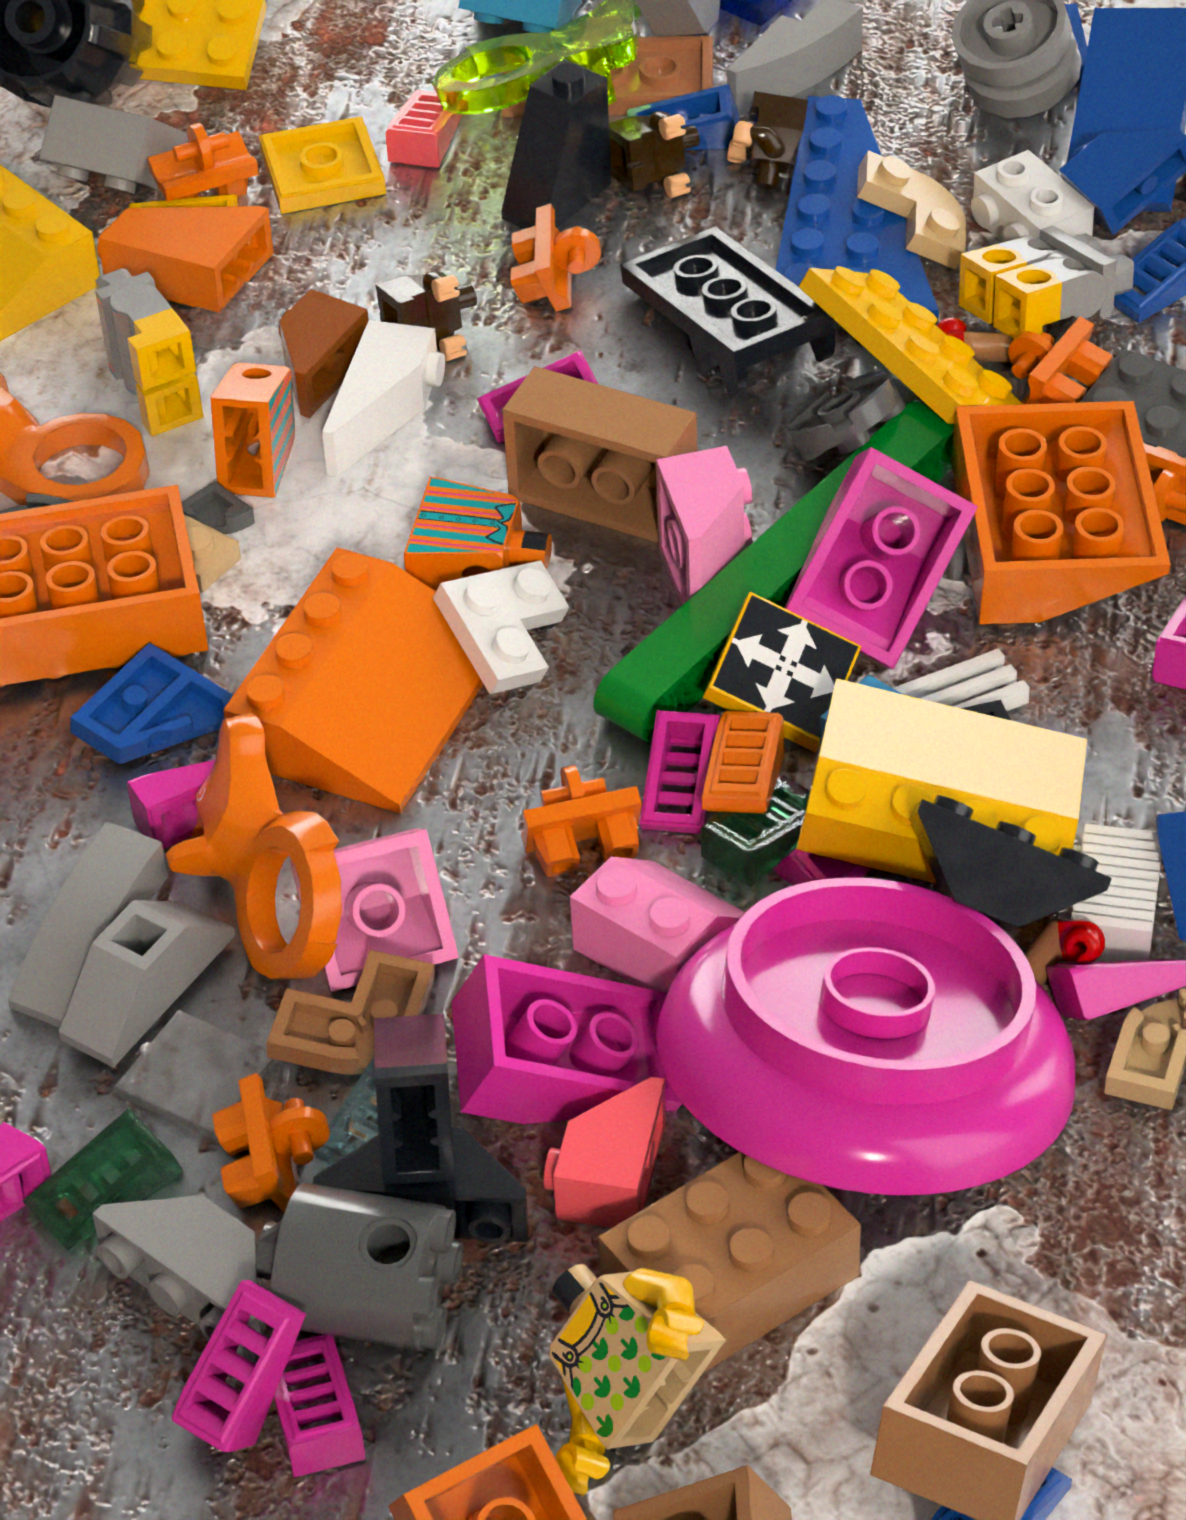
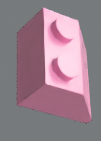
(701, 516)
(388, 905)
(644, 920)

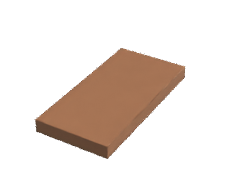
(661, 71)

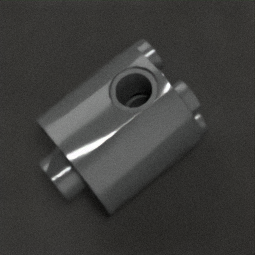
(363, 1265)

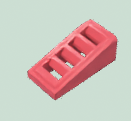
(421, 131)

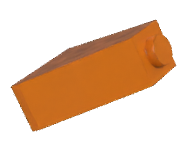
(190, 251)

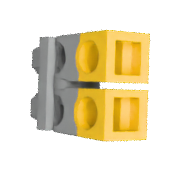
(1041, 281)
(149, 350)

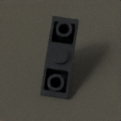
(1000, 867)
(484, 1194)

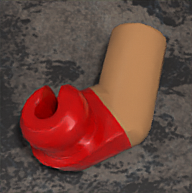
(986, 346)
(1065, 941)

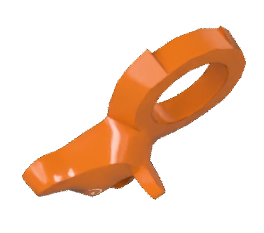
(28, 446)
(246, 843)

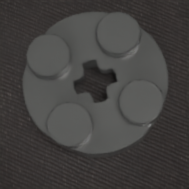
(846, 417)

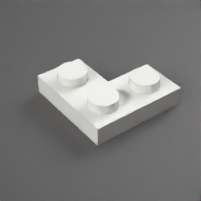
(493, 617)

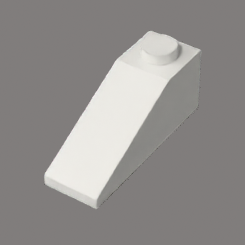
(380, 391)

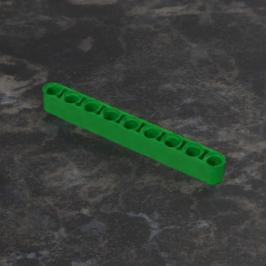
(680, 655)

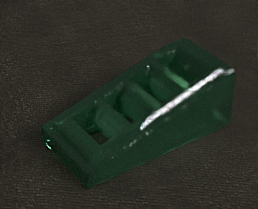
(750, 860)
(107, 1150)

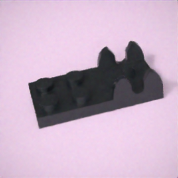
(728, 305)

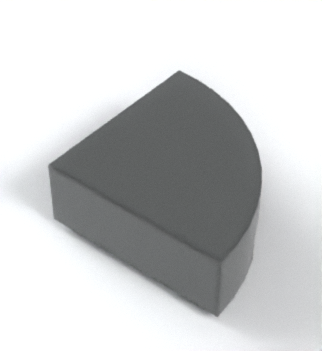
(219, 509)

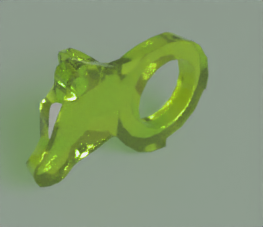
(594, 41)

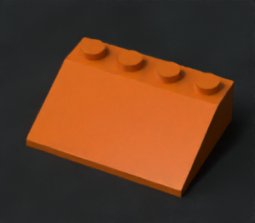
(1059, 506)
(96, 585)
(359, 684)

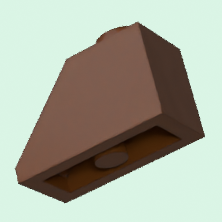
(319, 346)

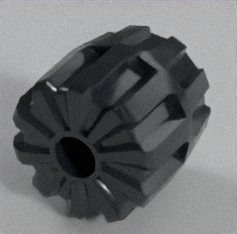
(71, 48)

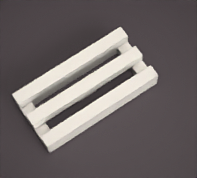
(968, 679)

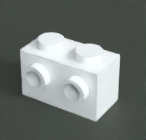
(1026, 196)

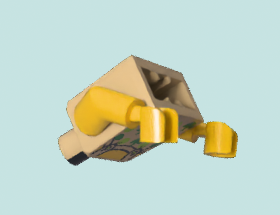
(624, 1361)

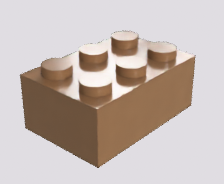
(591, 450)
(746, 1242)
(988, 1405)

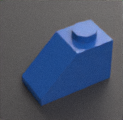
(1125, 171)

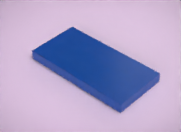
(1133, 78)

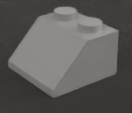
(105, 143)

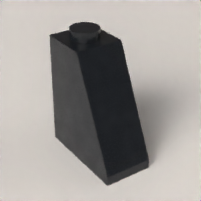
(560, 146)
(413, 1099)

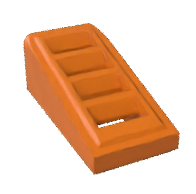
(744, 762)

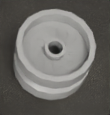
(1016, 54)

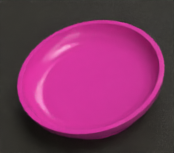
(869, 1040)

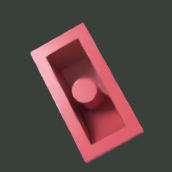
(609, 1157)

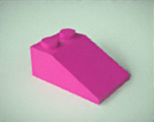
(879, 555)
(551, 1041)

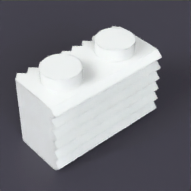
(1129, 904)

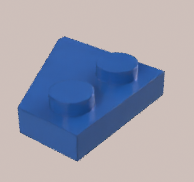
(149, 707)

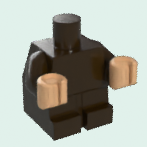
(771, 139)
(651, 151)
(428, 302)

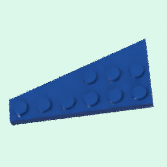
(826, 219)

